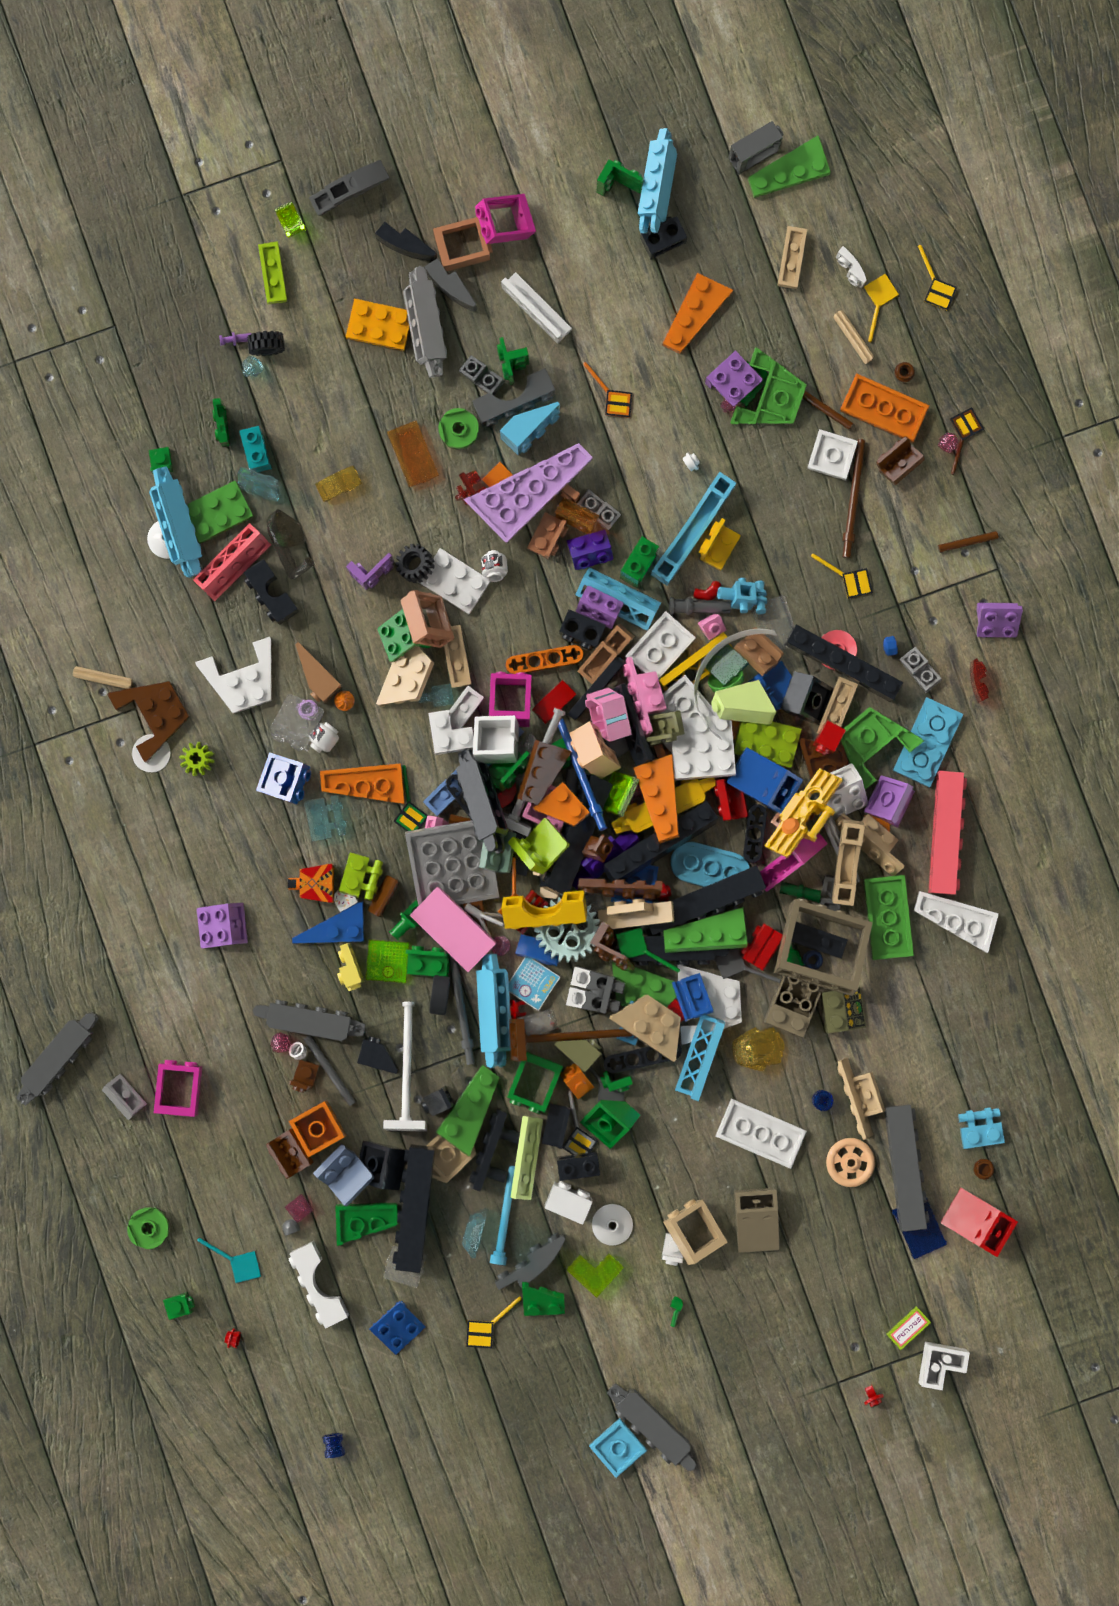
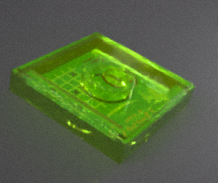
(620, 793)
(387, 961)

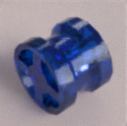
(819, 1099)

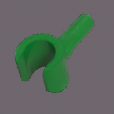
(676, 1304)

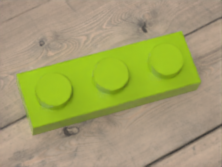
(272, 273)

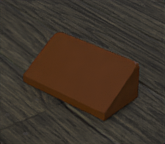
(383, 896)

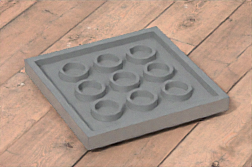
(450, 859)

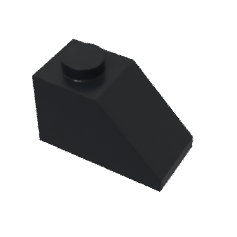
(376, 1055)

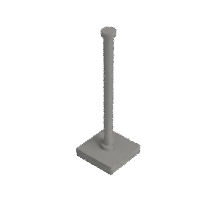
(513, 819)

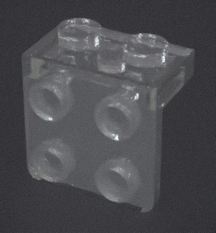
(296, 722)

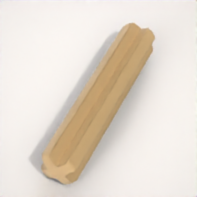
(853, 336)
(101, 677)

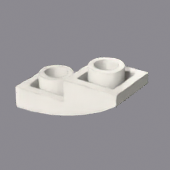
(855, 274)

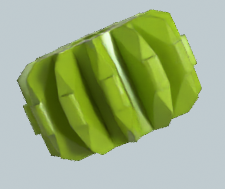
(202, 752)

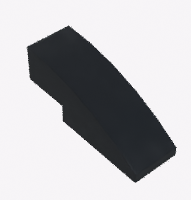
(404, 243)

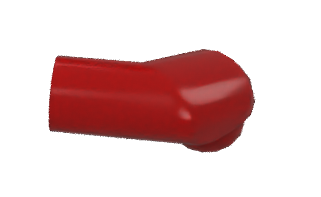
(708, 594)

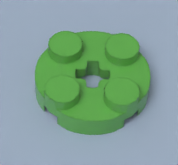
(448, 423)
(137, 1223)

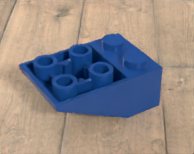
(764, 781)

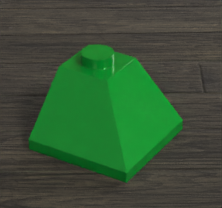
(610, 1120)

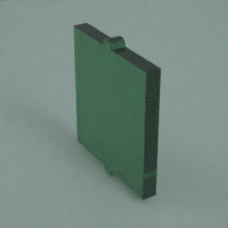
(726, 665)

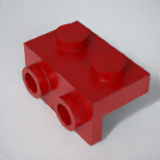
(732, 801)

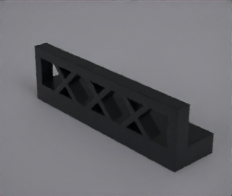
(637, 743)

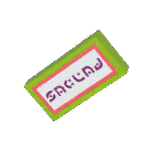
(908, 1328)

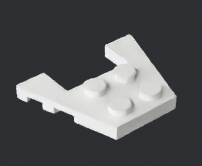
(245, 686)
(724, 998)

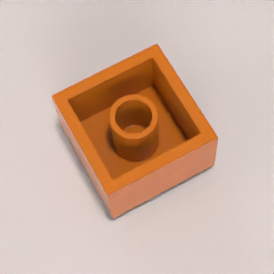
(317, 1128)

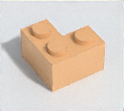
(593, 752)

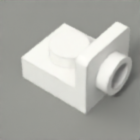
(671, 1252)

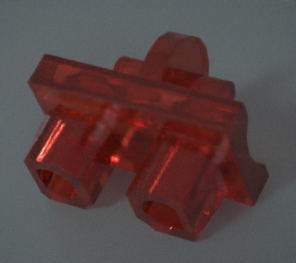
(468, 480)

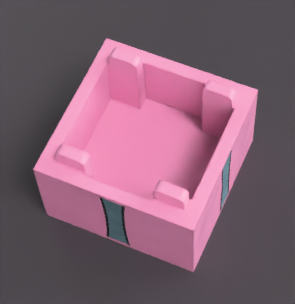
(609, 714)

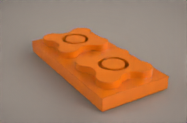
(884, 408)

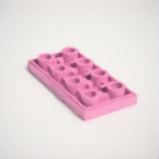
(453, 929)

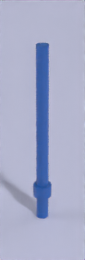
(595, 809)

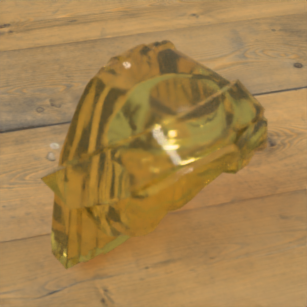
(758, 1048)

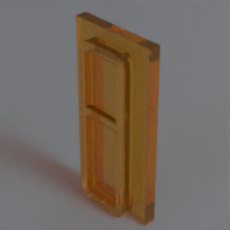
(412, 454)

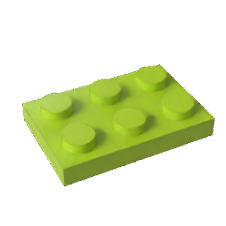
(772, 741)

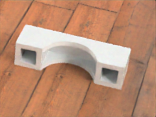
(329, 1308)

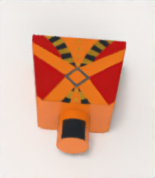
(315, 883)

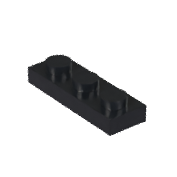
(819, 940)

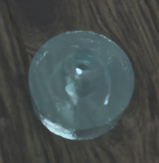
(252, 366)

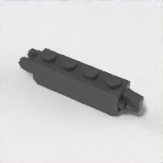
(308, 1021)
(56, 1057)
(653, 1426)

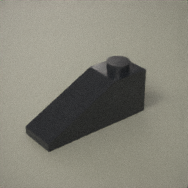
(437, 1101)

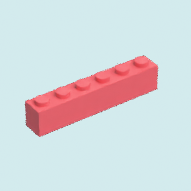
(946, 833)

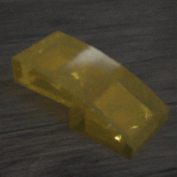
(338, 483)

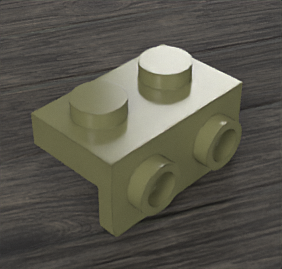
(666, 727)

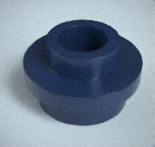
(819, 959)

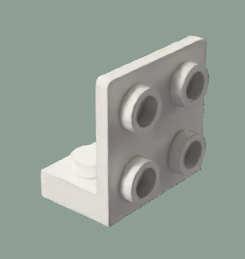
(850, 793)

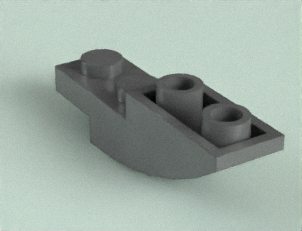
(349, 186)
(539, 1256)

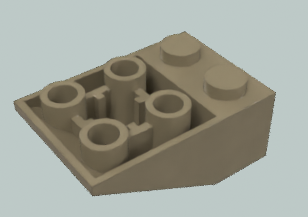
(793, 1006)
(757, 1219)

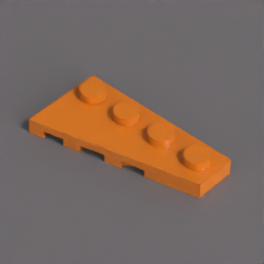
(369, 782)

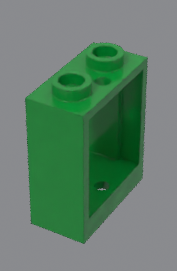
(639, 562)
(535, 1107)

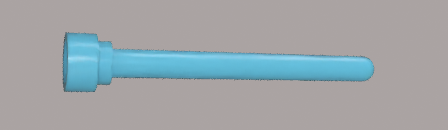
(498, 1256)

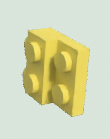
(350, 974)

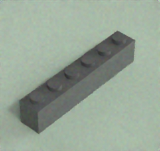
(905, 1167)

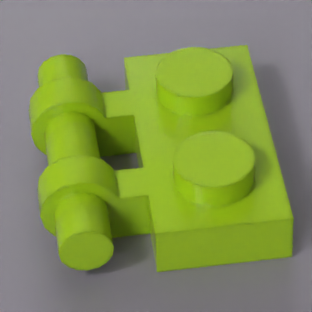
(354, 875)

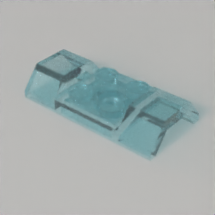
(474, 1231)

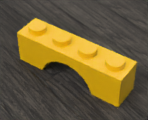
(520, 913)

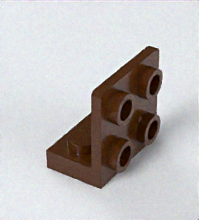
(604, 943)

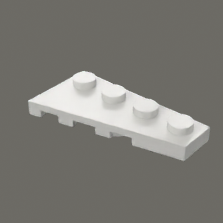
(962, 920)

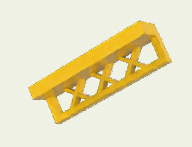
(690, 662)

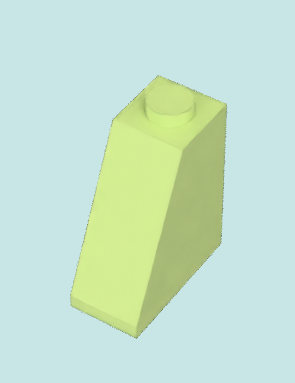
(744, 703)

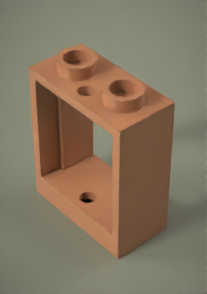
(464, 260)
(440, 631)

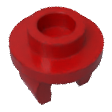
(514, 1009)
(874, 1399)

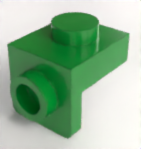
(620, 1085)

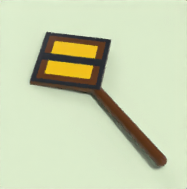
(966, 425)

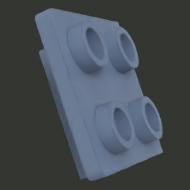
(344, 1174)

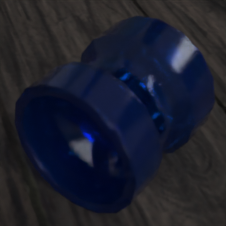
(333, 1445)

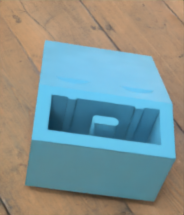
(527, 426)

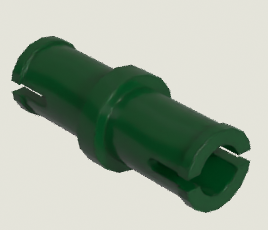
(800, 891)

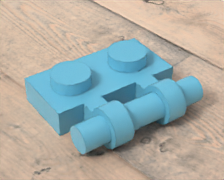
(981, 1135)

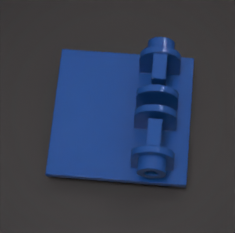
(775, 683)
(397, 1327)

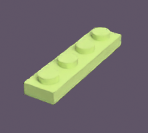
(526, 1158)

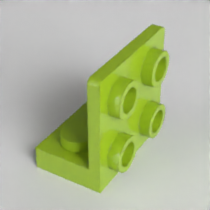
(541, 847)

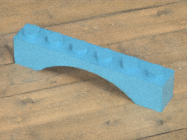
(693, 529)

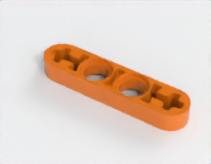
(544, 661)

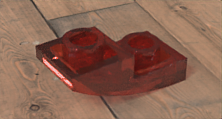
(977, 672)

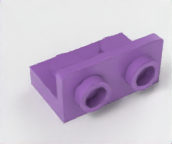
(599, 606)

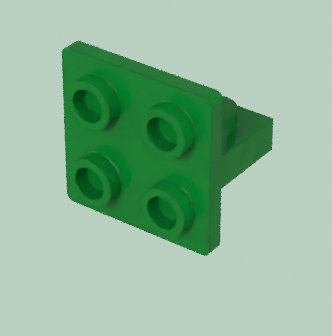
(513, 359)

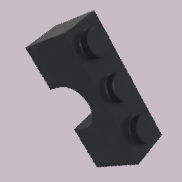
(260, 578)

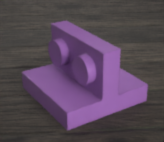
(889, 800)

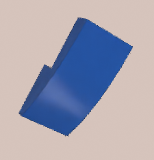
(529, 948)

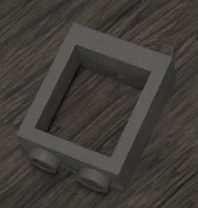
(755, 147)

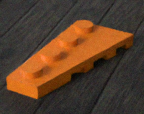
(697, 308)
(658, 790)

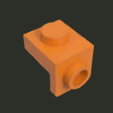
(576, 1080)

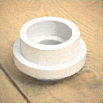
(691, 461)

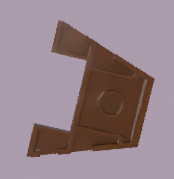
(160, 709)

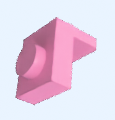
(712, 626)

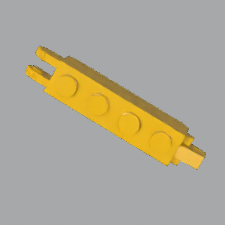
(688, 795)

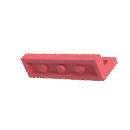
(233, 563)

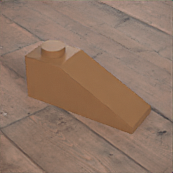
(318, 678)

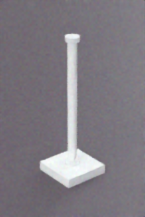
(405, 1122)

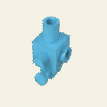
(745, 595)

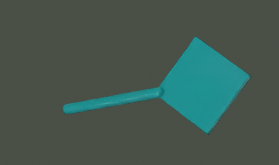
(243, 1266)

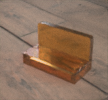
(576, 515)

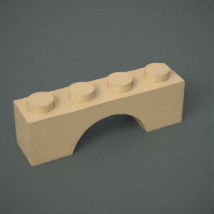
(847, 862)

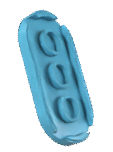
(705, 864)

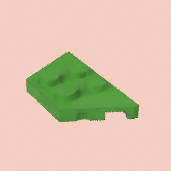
(643, 983)

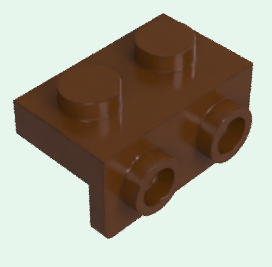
(899, 461)
(288, 1153)

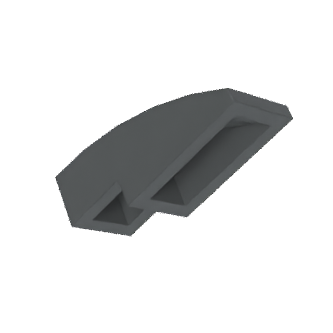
(450, 285)

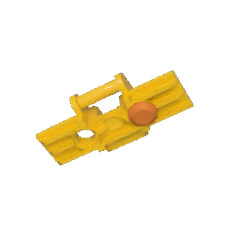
(799, 809)

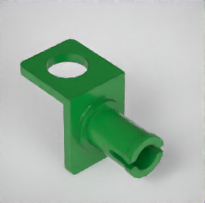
(405, 923)

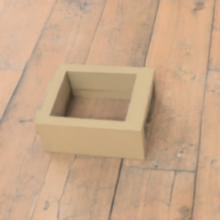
(679, 1238)

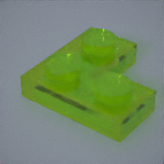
(595, 1278)

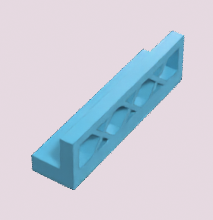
(632, 598)
(707, 1059)

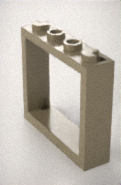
(813, 976)

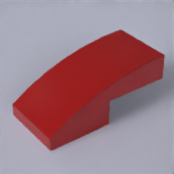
(556, 698)

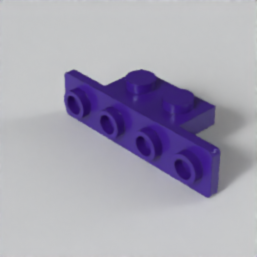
(594, 868)

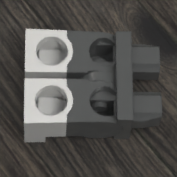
(600, 991)

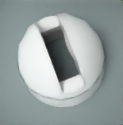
(298, 1051)

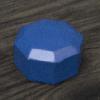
(890, 646)

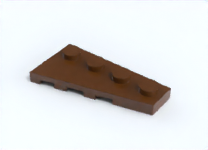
(622, 888)

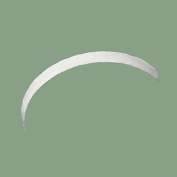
(719, 646)

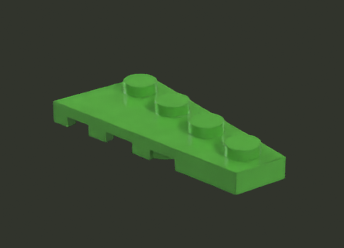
(794, 168)
(711, 933)
(467, 1115)

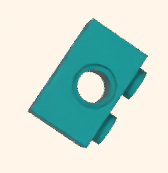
(255, 449)

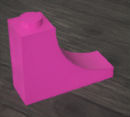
(784, 866)

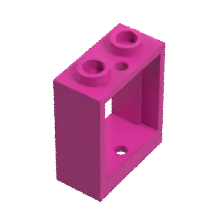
(521, 216)
(503, 678)
(191, 1111)

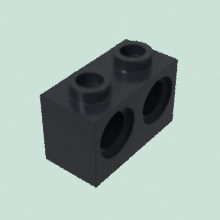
(666, 241)
(584, 625)
(578, 1166)

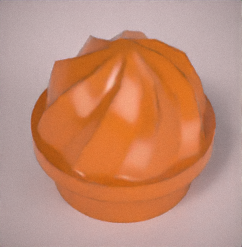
(344, 700)

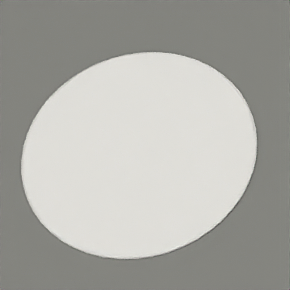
(157, 761)

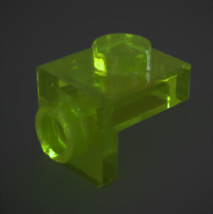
(289, 219)

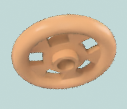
(866, 1156)

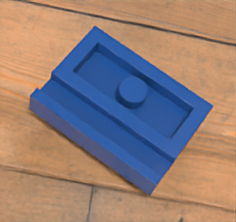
(692, 997)

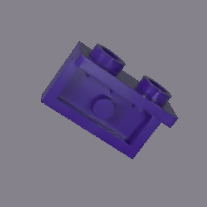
(590, 550)

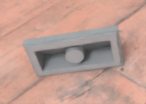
(124, 1096)

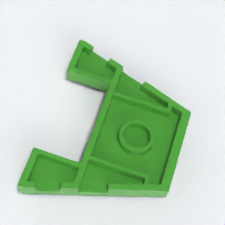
(779, 396)
(869, 735)

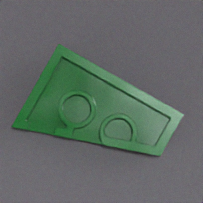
(363, 1219)

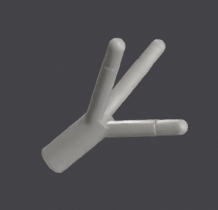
(484, 915)

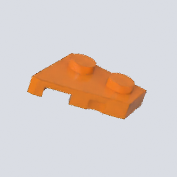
(563, 806)

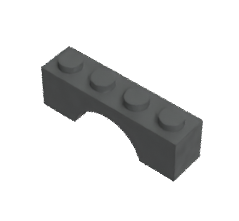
(491, 409)

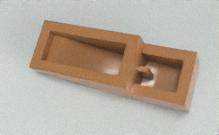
(606, 653)

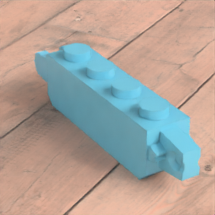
(657, 182)
(175, 522)
(493, 1011)

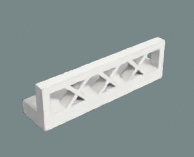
(536, 307)

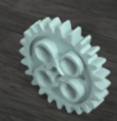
(582, 937)

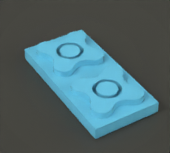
(936, 727)

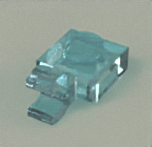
(440, 696)

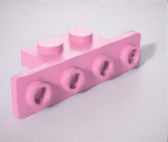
(646, 694)

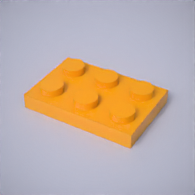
(378, 325)

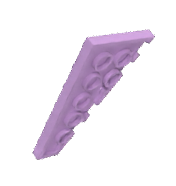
(521, 496)

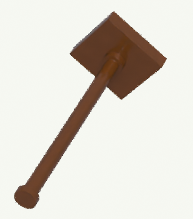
(519, 1039)

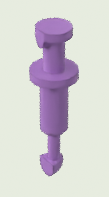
(234, 338)

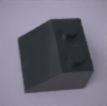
(806, 698)
(384, 1163)

